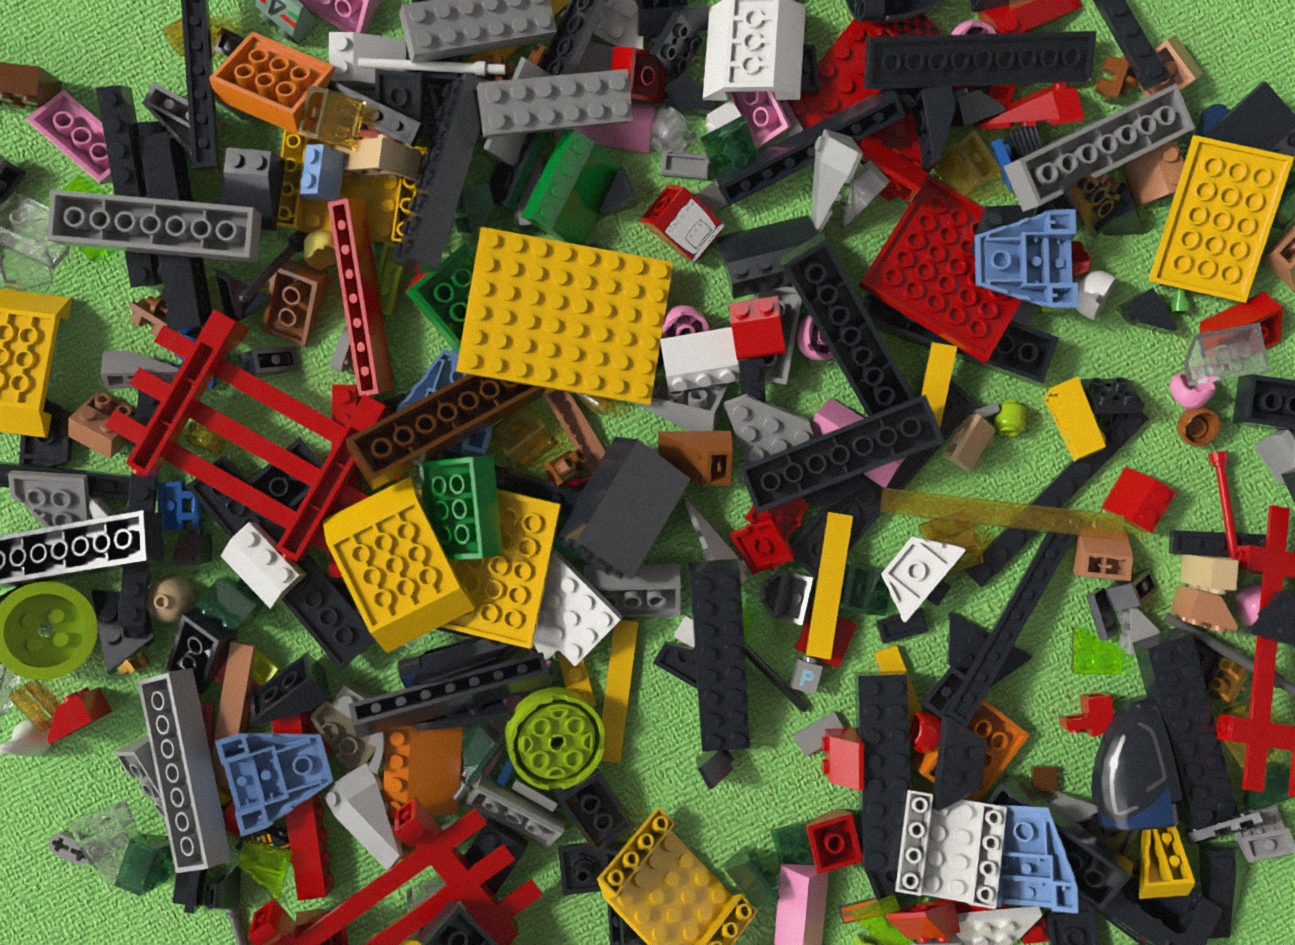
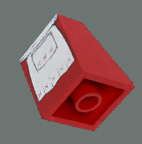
(682, 222)

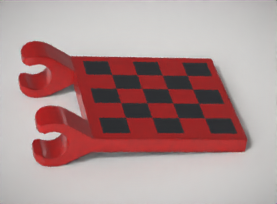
(916, 26)

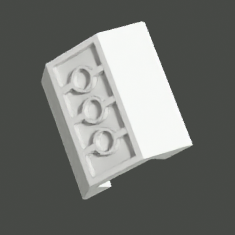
(754, 48)
(951, 850)

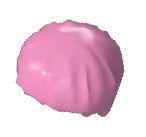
(1190, 396)

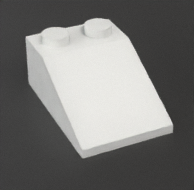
(348, 47)

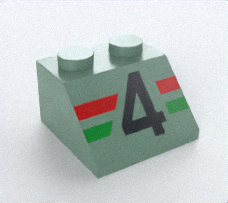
(288, 15)

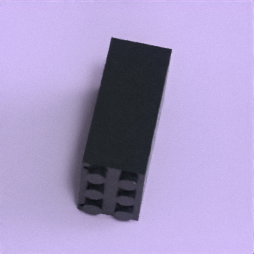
(623, 508)

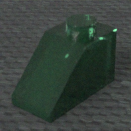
(1275, 788)

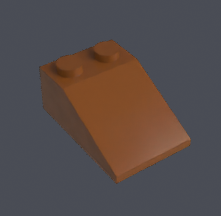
(295, 302)

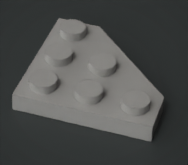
(765, 427)
(52, 496)

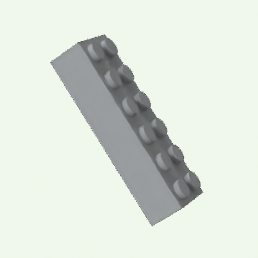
(472, 26)
(554, 103)

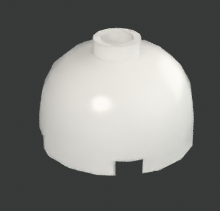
(1093, 292)

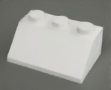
(699, 359)
(260, 565)

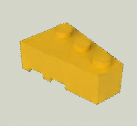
(1074, 419)
(1163, 865)

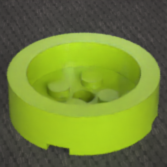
(50, 657)
(548, 715)

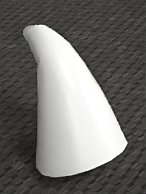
(26, 741)

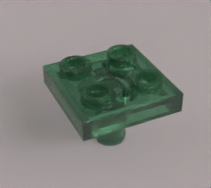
(731, 150)
(800, 850)

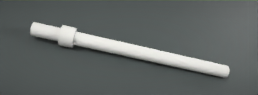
(480, 68)

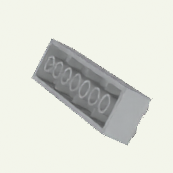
(1100, 146)
(154, 226)
(184, 771)

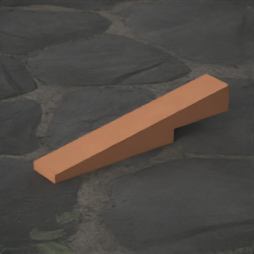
(576, 426)
(234, 701)

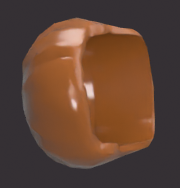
(1198, 426)

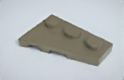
(341, 736)

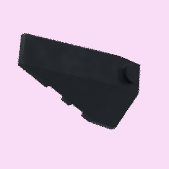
(1222, 880)

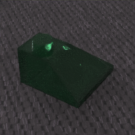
(478, 746)

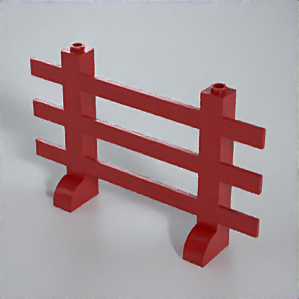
(182, 401)
(1258, 731)
(436, 848)

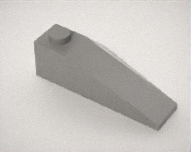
(834, 165)
(692, 408)
(710, 541)
(138, 761)
(360, 808)

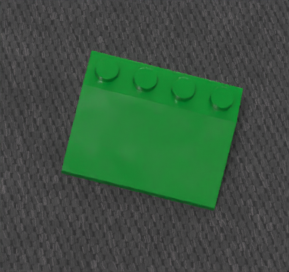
(572, 188)
(445, 294)
(463, 506)

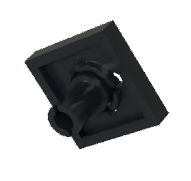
(675, 46)
(1111, 397)
(585, 875)

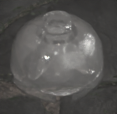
(670, 131)

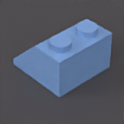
(322, 173)

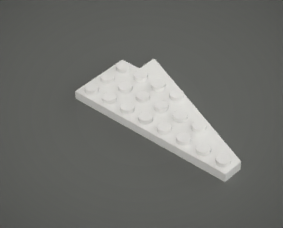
(571, 613)

